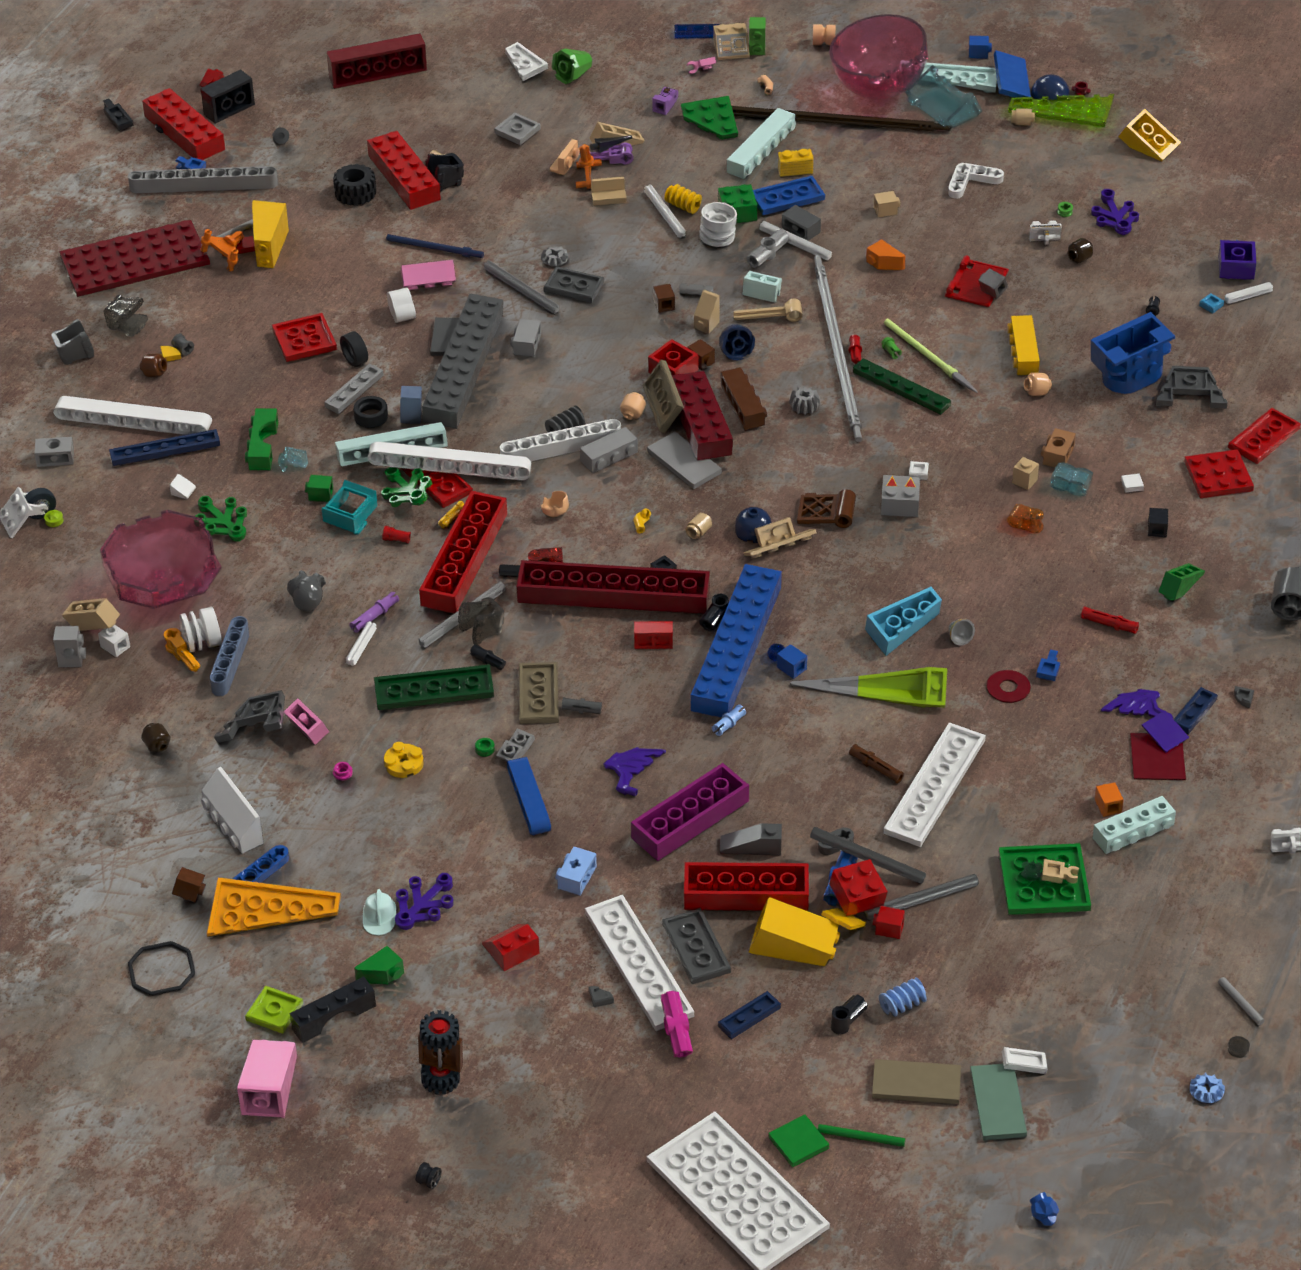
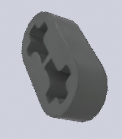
(843, 833)

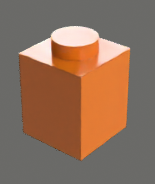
(1109, 799)

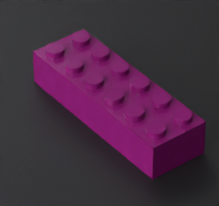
(689, 811)

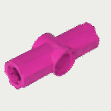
(676, 1024)

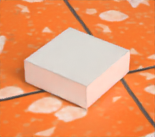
(919, 469)
(1132, 483)

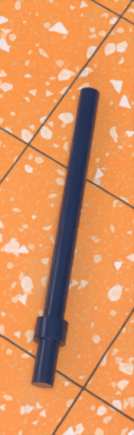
(465, 251)

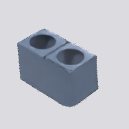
(411, 404)

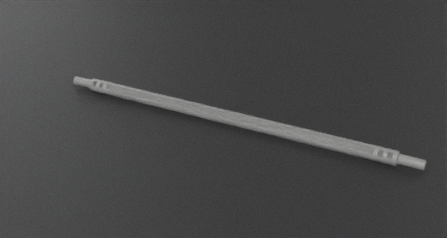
(838, 350)

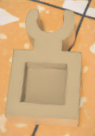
(1055, 872)

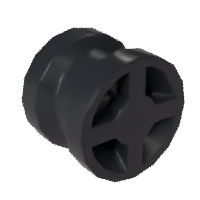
(428, 1175)

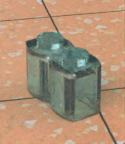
(1071, 479)

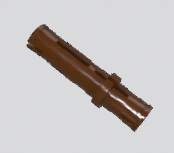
(871, 760)

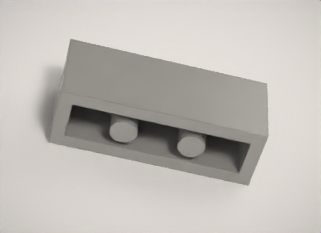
(608, 450)

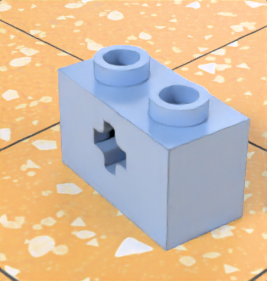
(576, 870)

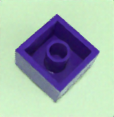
(1237, 259)

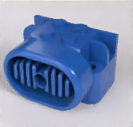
(1132, 354)

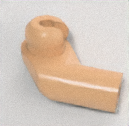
(764, 80)

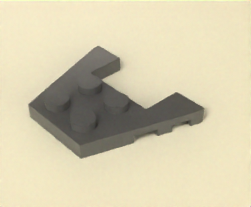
(1191, 381)
(256, 709)

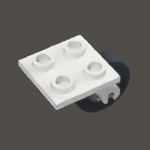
(25, 505)

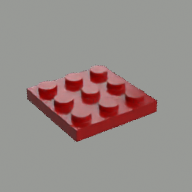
(304, 337)
(1219, 473)

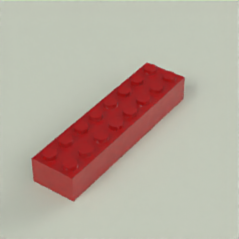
(463, 552)

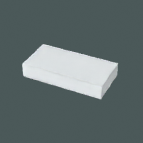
(1024, 1060)

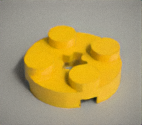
(403, 751)

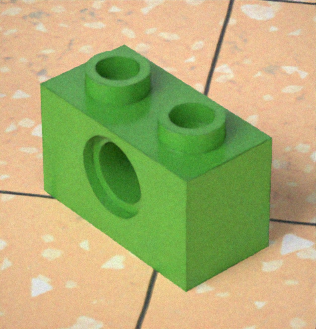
(757, 35)

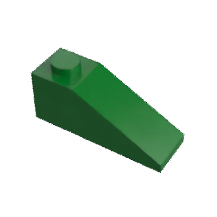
(1179, 580)

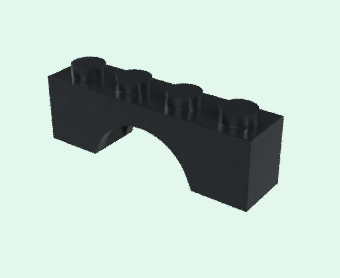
(310, 1019)

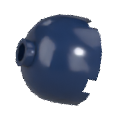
(736, 341)
(749, 520)

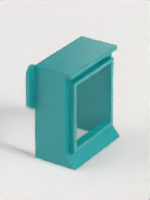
(342, 519)

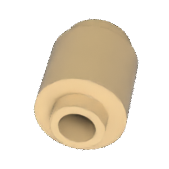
(1022, 117)
(698, 525)

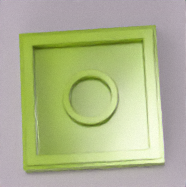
(273, 1009)

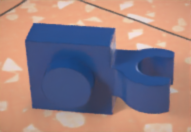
(192, 163)
(1049, 667)

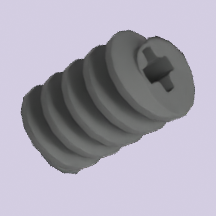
(567, 419)

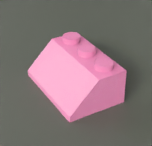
(428, 274)

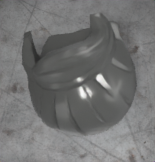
(306, 590)

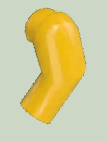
(640, 519)

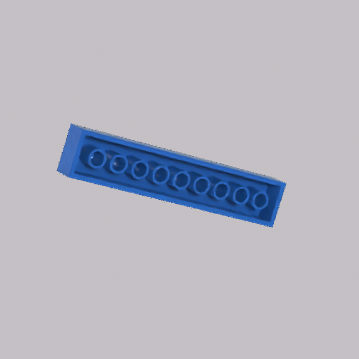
(736, 641)

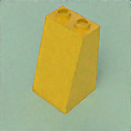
(269, 230)
(794, 934)

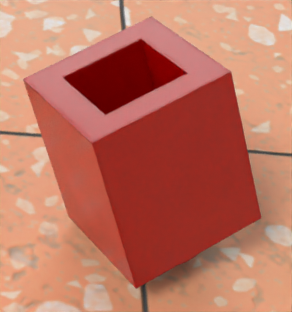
(889, 922)

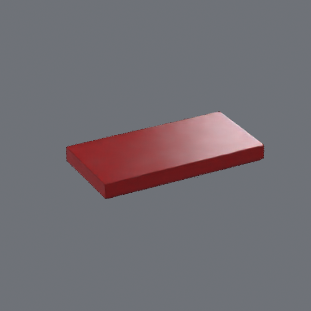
(1264, 435)
(445, 487)

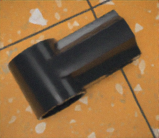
(715, 612)
(847, 1013)

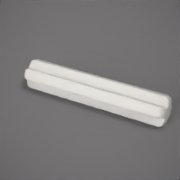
(1248, 293)
(361, 643)

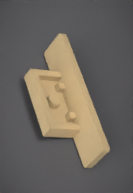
(775, 535)

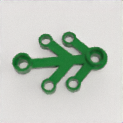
(415, 496)
(235, 531)

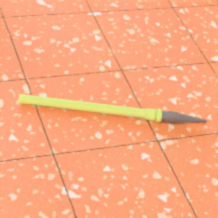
(950, 371)

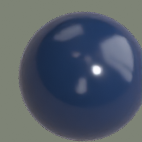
(1050, 86)

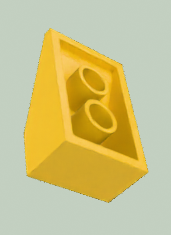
(1149, 136)

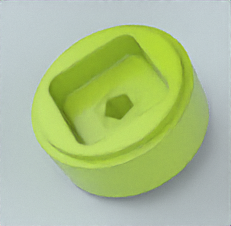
(53, 518)

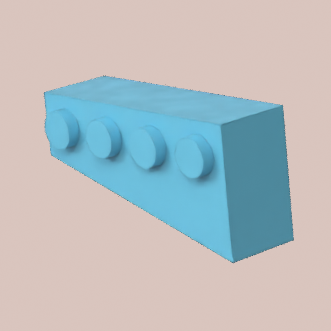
(902, 619)

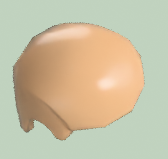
(556, 505)

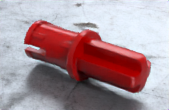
(855, 348)

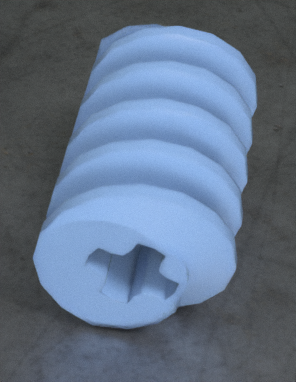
(901, 996)

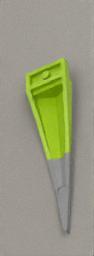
(910, 687)

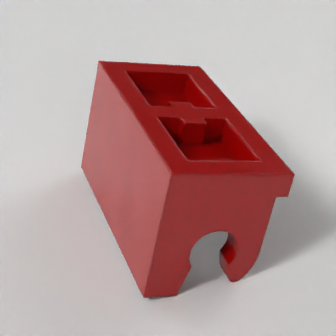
(653, 635)

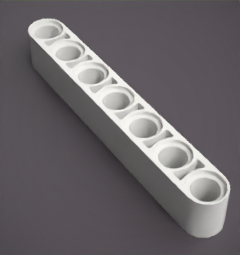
(559, 441)

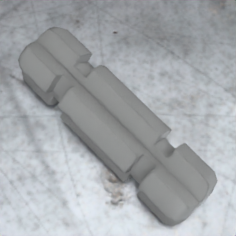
(694, 289)

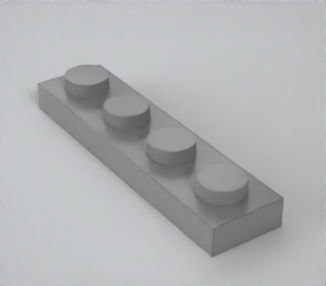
(353, 388)

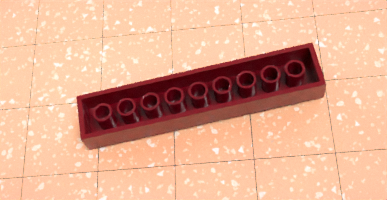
(613, 586)

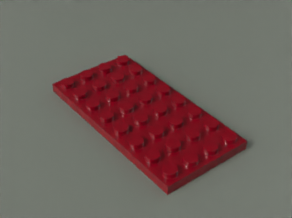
(134, 258)

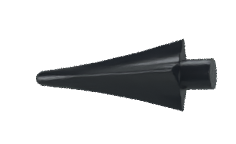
(605, 143)

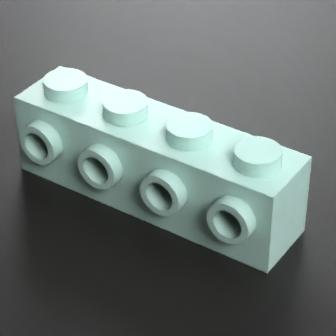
(1134, 824)

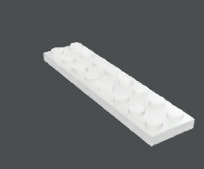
(934, 784)
(635, 957)

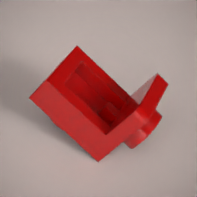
(211, 76)

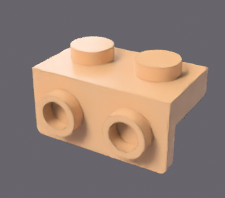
(566, 158)

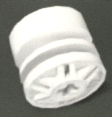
(718, 224)
(200, 629)

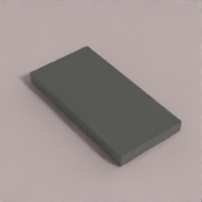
(696, 946)

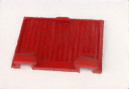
(967, 282)

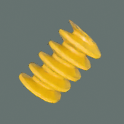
(683, 198)

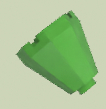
(570, 64)

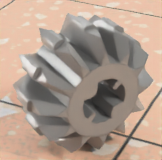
(804, 400)

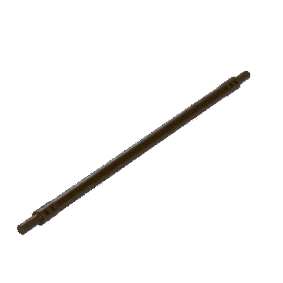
(844, 119)

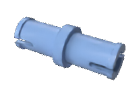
(728, 720)

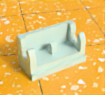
(761, 286)

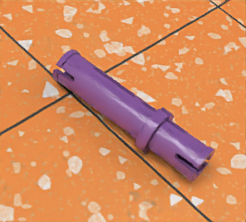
(379, 608)

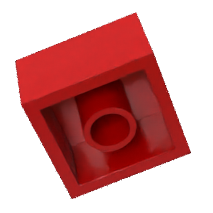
(678, 358)
(858, 887)

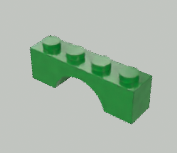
(263, 425)

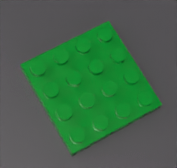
(1041, 895)

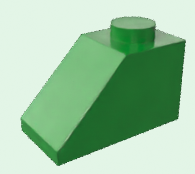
(381, 967)

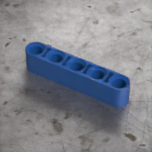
(528, 796)

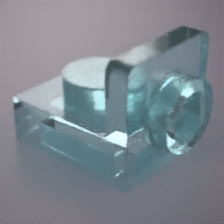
(292, 457)

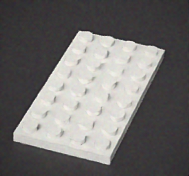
(738, 1193)

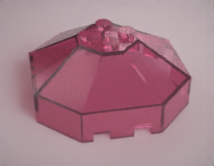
(160, 559)

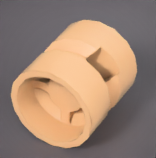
(823, 34)

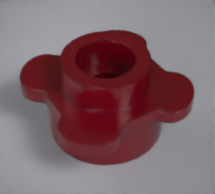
(1081, 88)

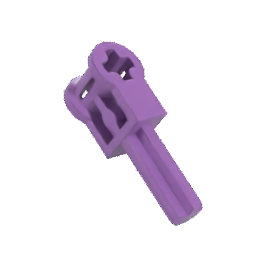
(616, 154)

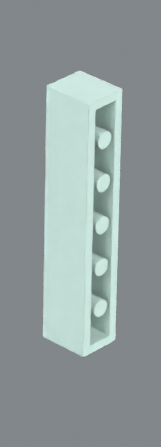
(761, 143)
(357, 449)

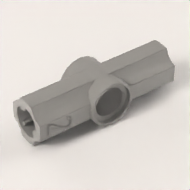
(768, 248)

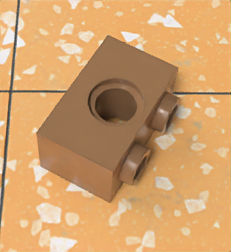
(1058, 447)

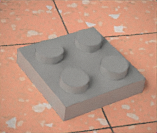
(517, 128)

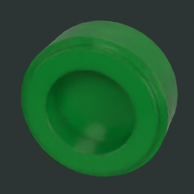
(484, 747)

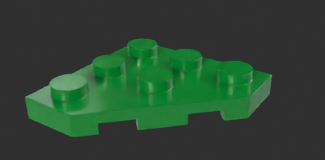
(712, 116)

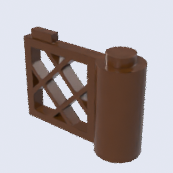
(840, 509)

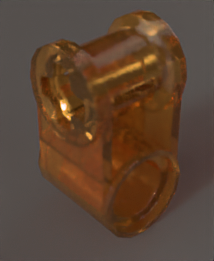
(1025, 517)

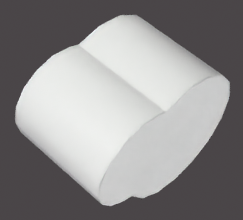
(401, 305)

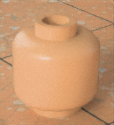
(1037, 384)
(632, 405)

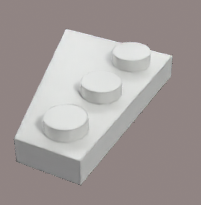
(524, 61)

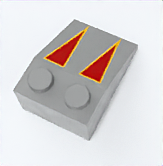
(900, 495)

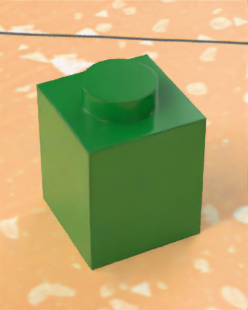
(319, 488)

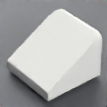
(181, 487)

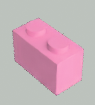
(306, 721)

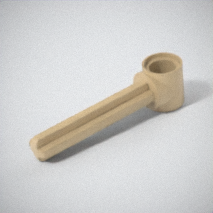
(791, 310)

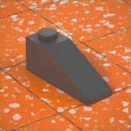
(754, 840)

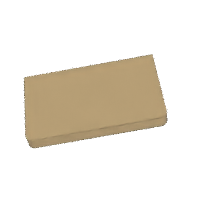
(608, 191)

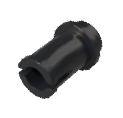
(1153, 306)

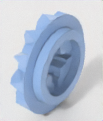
(1200, 1093)

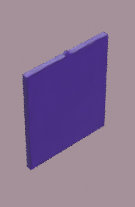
(1165, 731)

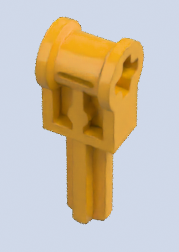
(178, 647)

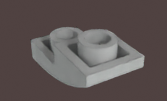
(516, 746)

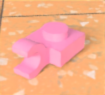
(704, 63)

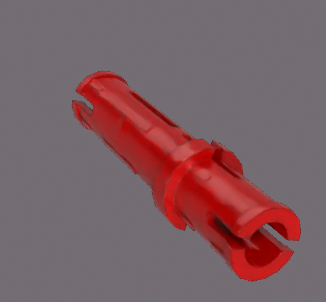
(1116, 622)

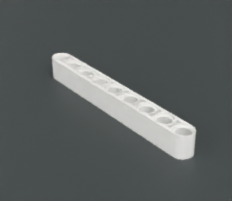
(131, 415)
(457, 457)

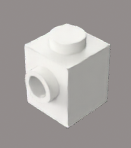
(114, 640)

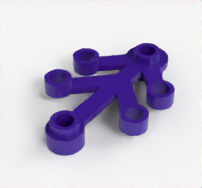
(1121, 225)
(406, 918)

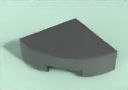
(1244, 696)
(600, 997)

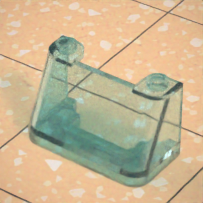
(942, 99)

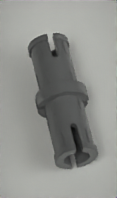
(581, 705)

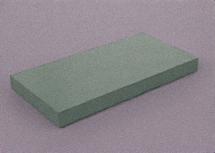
(998, 1102)

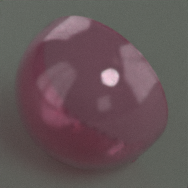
(879, 55)

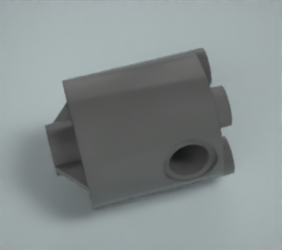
(1287, 594)

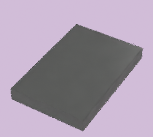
(574, 284)
(442, 334)

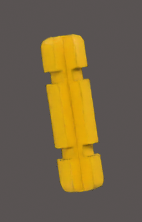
(451, 515)

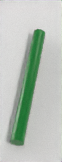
(861, 1135)

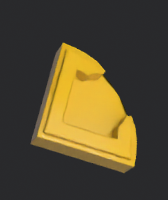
(170, 353)

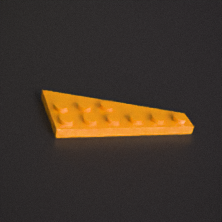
(256, 905)

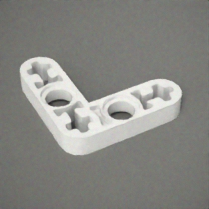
(989, 175)

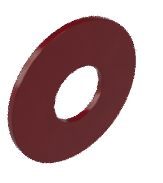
(1019, 679)

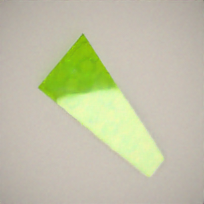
(1070, 108)

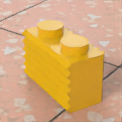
(795, 162)

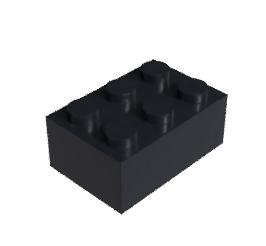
(227, 96)

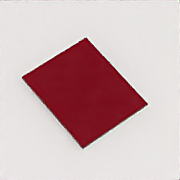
(1152, 762)

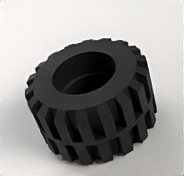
(354, 184)

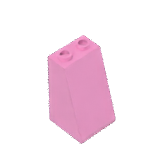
(267, 1078)

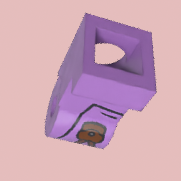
(666, 98)

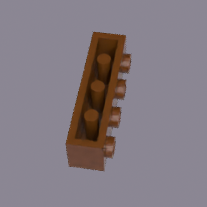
(743, 398)

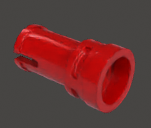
(391, 534)

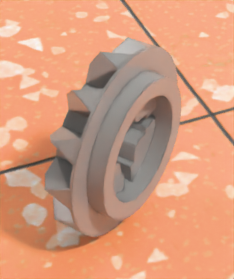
(549, 258)

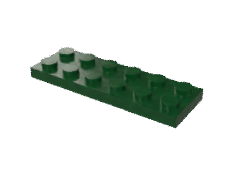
(433, 687)

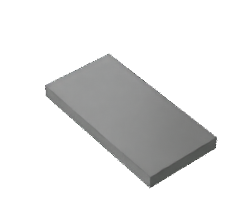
(679, 458)

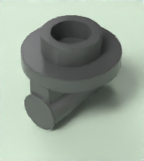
(280, 135)

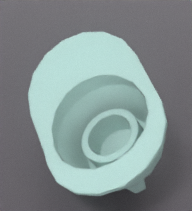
(379, 913)

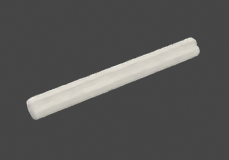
(664, 211)
(798, 241)

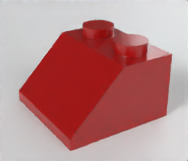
(513, 946)

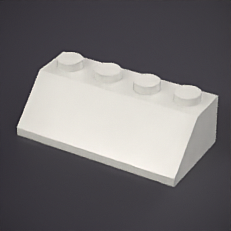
(232, 812)

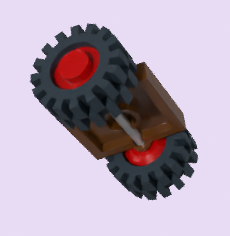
(440, 1052)

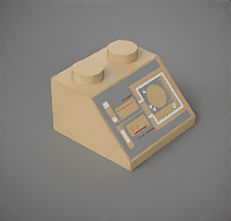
(731, 41)

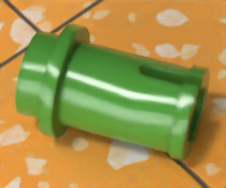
(889, 345)

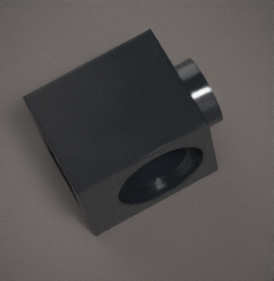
(1158, 522)

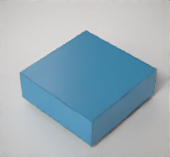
(1211, 303)

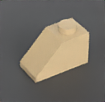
(707, 312)

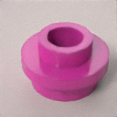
(342, 771)

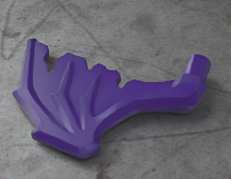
(1136, 702)
(630, 763)

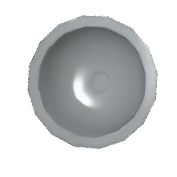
(961, 631)

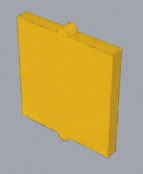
(839, 917)

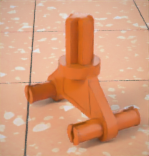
(588, 162)
(225, 246)

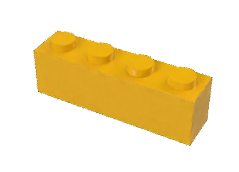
(1024, 344)

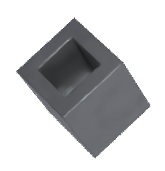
(993, 283)

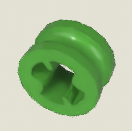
(1065, 205)

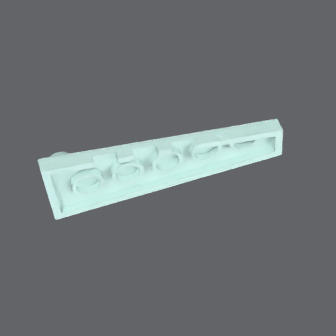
(967, 76)

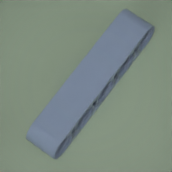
(229, 656)

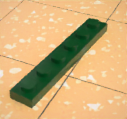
(902, 386)

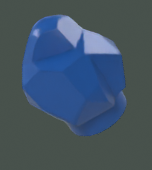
(1044, 1209)

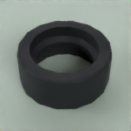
(354, 348)
(374, 420)

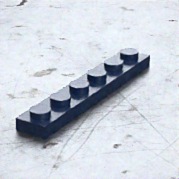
(164, 447)

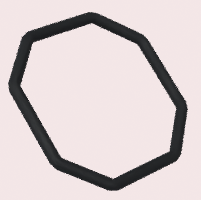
(166, 989)

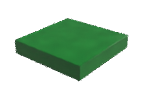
(798, 1140)

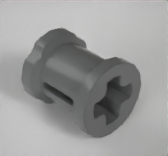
(182, 344)

